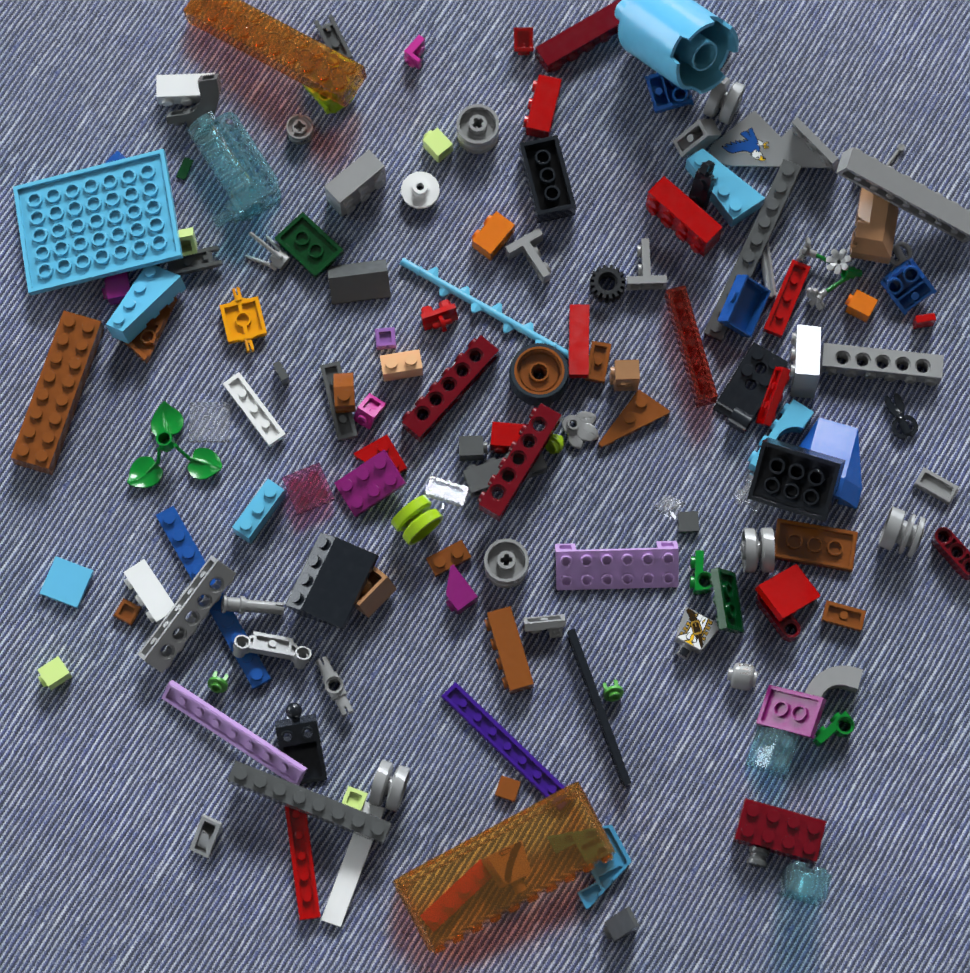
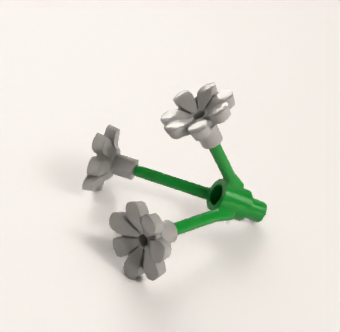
(837, 262)

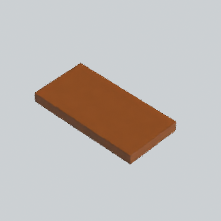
(815, 545)

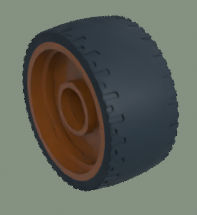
(539, 359)

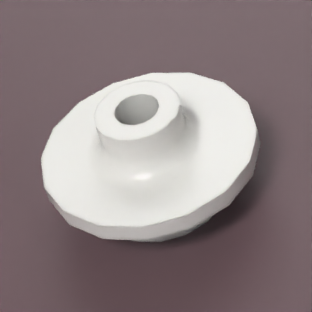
(420, 198)

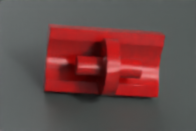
(439, 317)

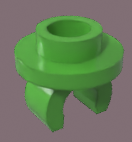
(218, 684)
(612, 693)

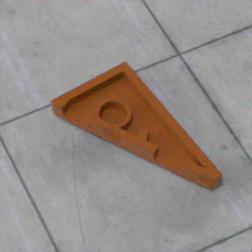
(146, 340)
(638, 413)

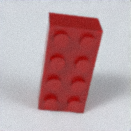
(683, 216)

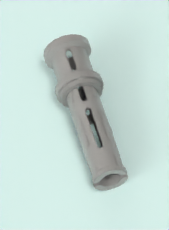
(244, 605)

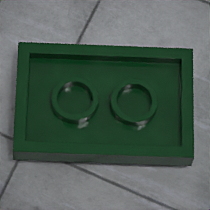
(309, 245)
(727, 600)

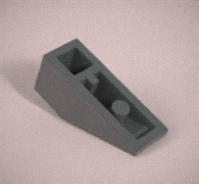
(620, 925)

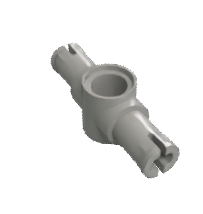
(329, 677)

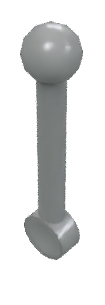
(900, 147)

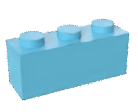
(259, 511)

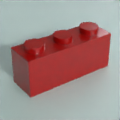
(542, 106)

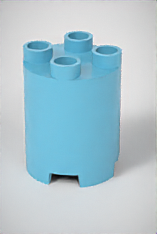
(677, 40)

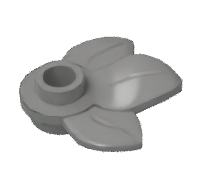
(583, 428)

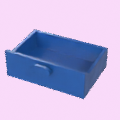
(744, 305)

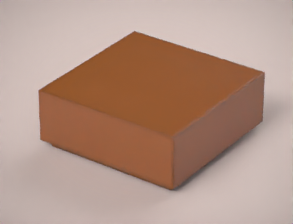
(127, 612)
(507, 788)

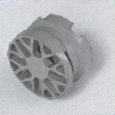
(299, 128)

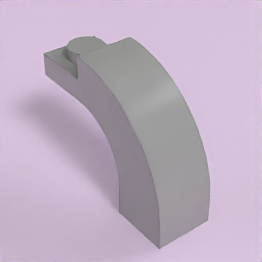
(835, 678)

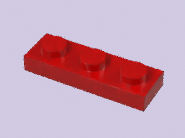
(773, 396)

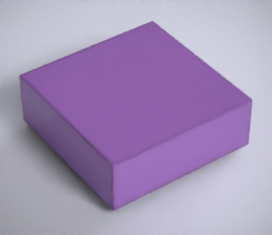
(385, 338)

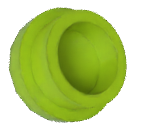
(555, 444)

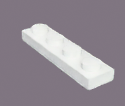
(254, 409)

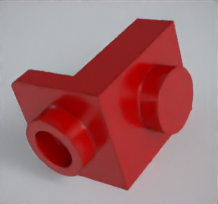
(523, 40)

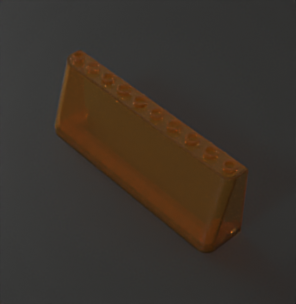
(504, 867)

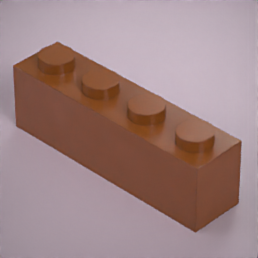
(509, 649)

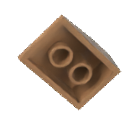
(375, 593)

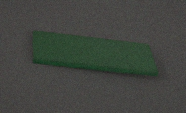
(184, 168)

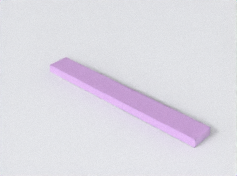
(234, 733)

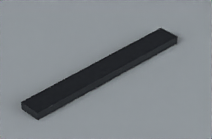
(598, 708)

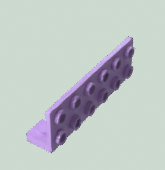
(617, 567)

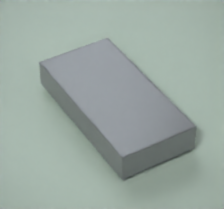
(936, 486)

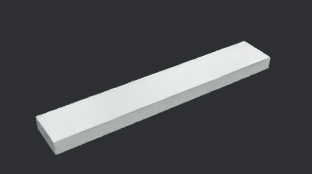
(349, 873)

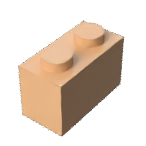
(401, 365)

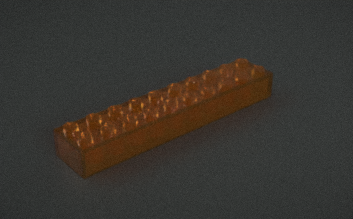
(279, 47)

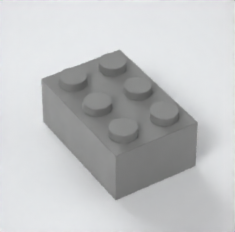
(355, 183)

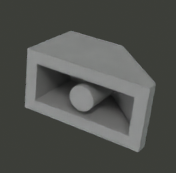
(697, 136)

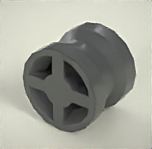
(757, 857)

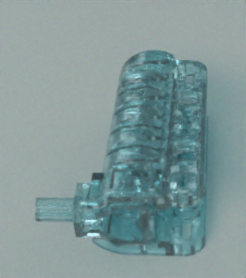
(232, 167)

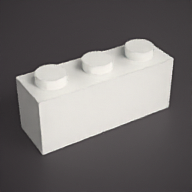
(178, 89)
(148, 591)

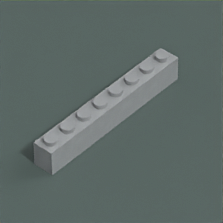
(905, 193)

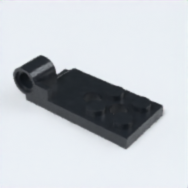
(739, 402)

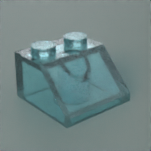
(772, 751)

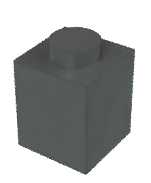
(472, 448)

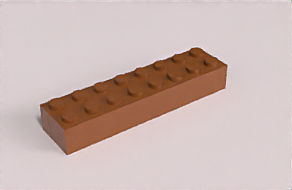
(57, 392)

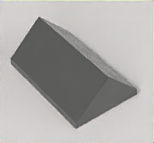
(359, 282)

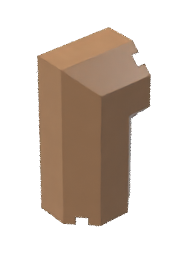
(874, 228)

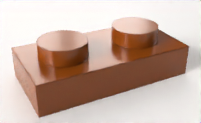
(598, 361)
(453, 554)
(843, 616)

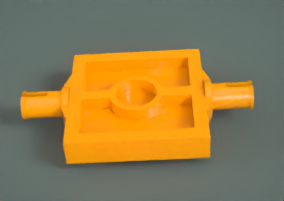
(243, 320)

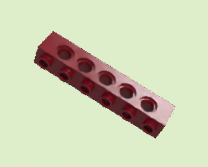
(421, 428)
(497, 507)

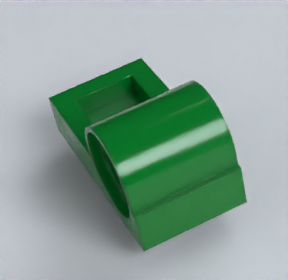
(697, 564)
(824, 733)

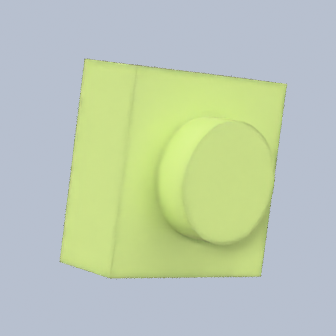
(354, 798)

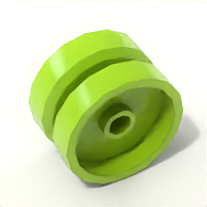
(416, 520)

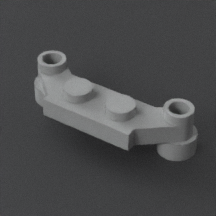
(272, 646)

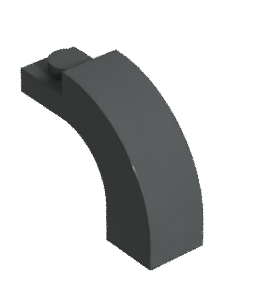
(210, 93)

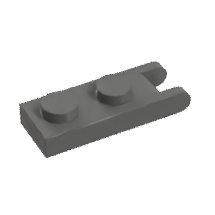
(332, 36)
(196, 262)

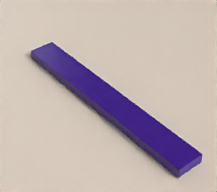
(501, 741)

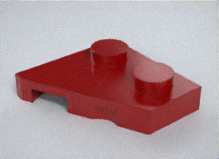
(376, 447)

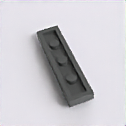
(343, 422)

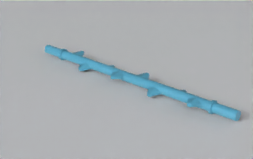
(476, 305)

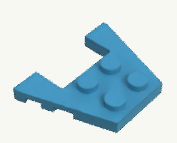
(607, 872)

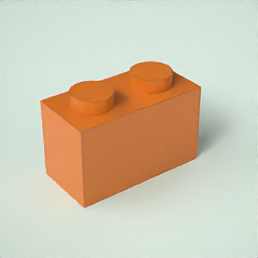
(493, 235)

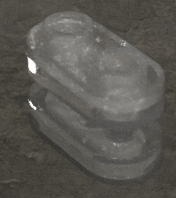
(742, 495)

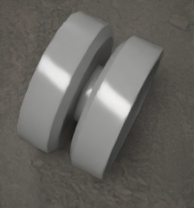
(726, 100)
(477, 129)
(758, 549)
(506, 551)
(389, 785)

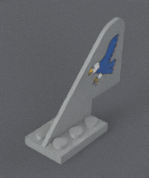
(758, 145)

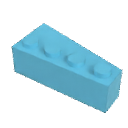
(143, 301)

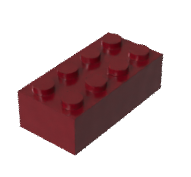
(779, 831)

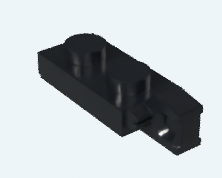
(703, 185)

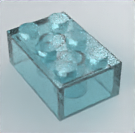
(804, 883)

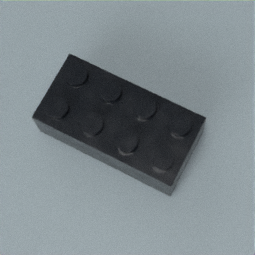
(547, 179)

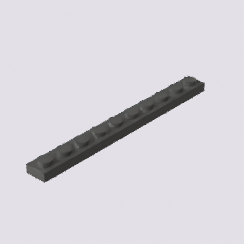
(757, 239)

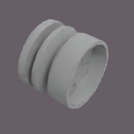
(902, 532)

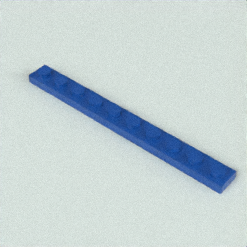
(227, 621)

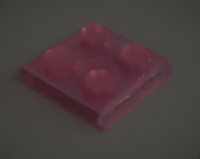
(308, 488)

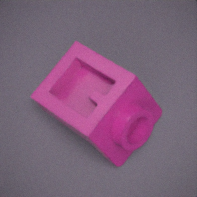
(415, 49)
(368, 411)

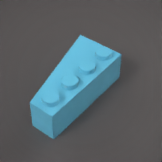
(730, 193)

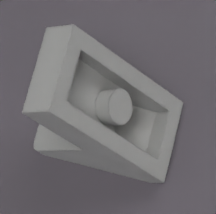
(206, 836)

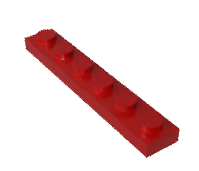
(302, 864)

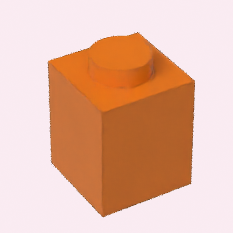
(860, 305)

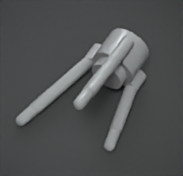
(279, 257)

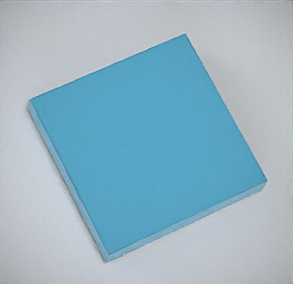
(66, 582)

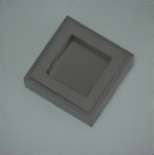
(281, 373)
(688, 522)

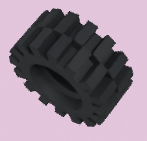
(607, 272)

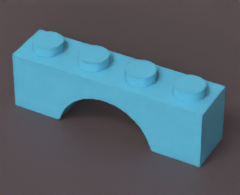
(794, 419)

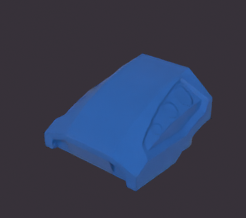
(666, 94)
(907, 285)

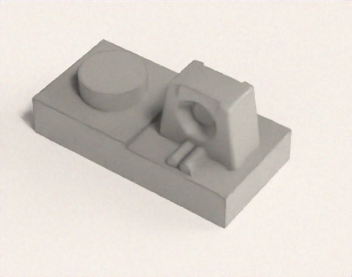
(553, 623)

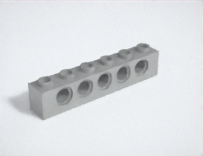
(891, 358)
(186, 603)

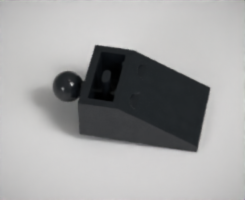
(302, 746)

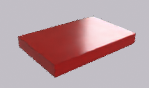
(787, 592)

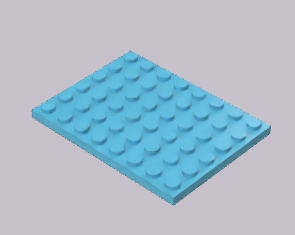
(97, 222)

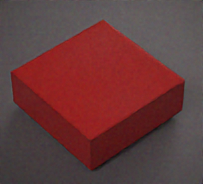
(924, 320)

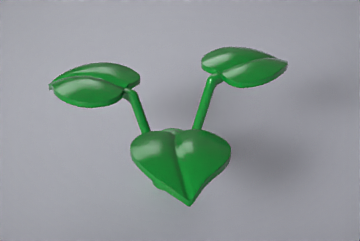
(164, 424)

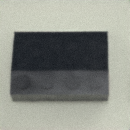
(796, 479)
(331, 581)

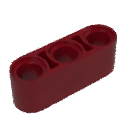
(945, 548)
(780, 626)

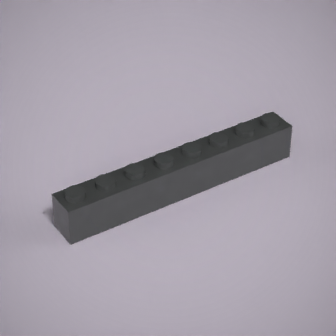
(309, 802)

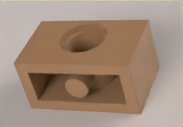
(625, 375)

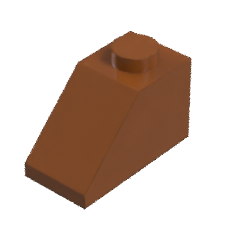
(344, 392)

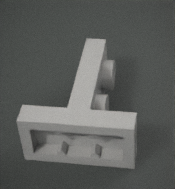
(532, 253)
(644, 280)

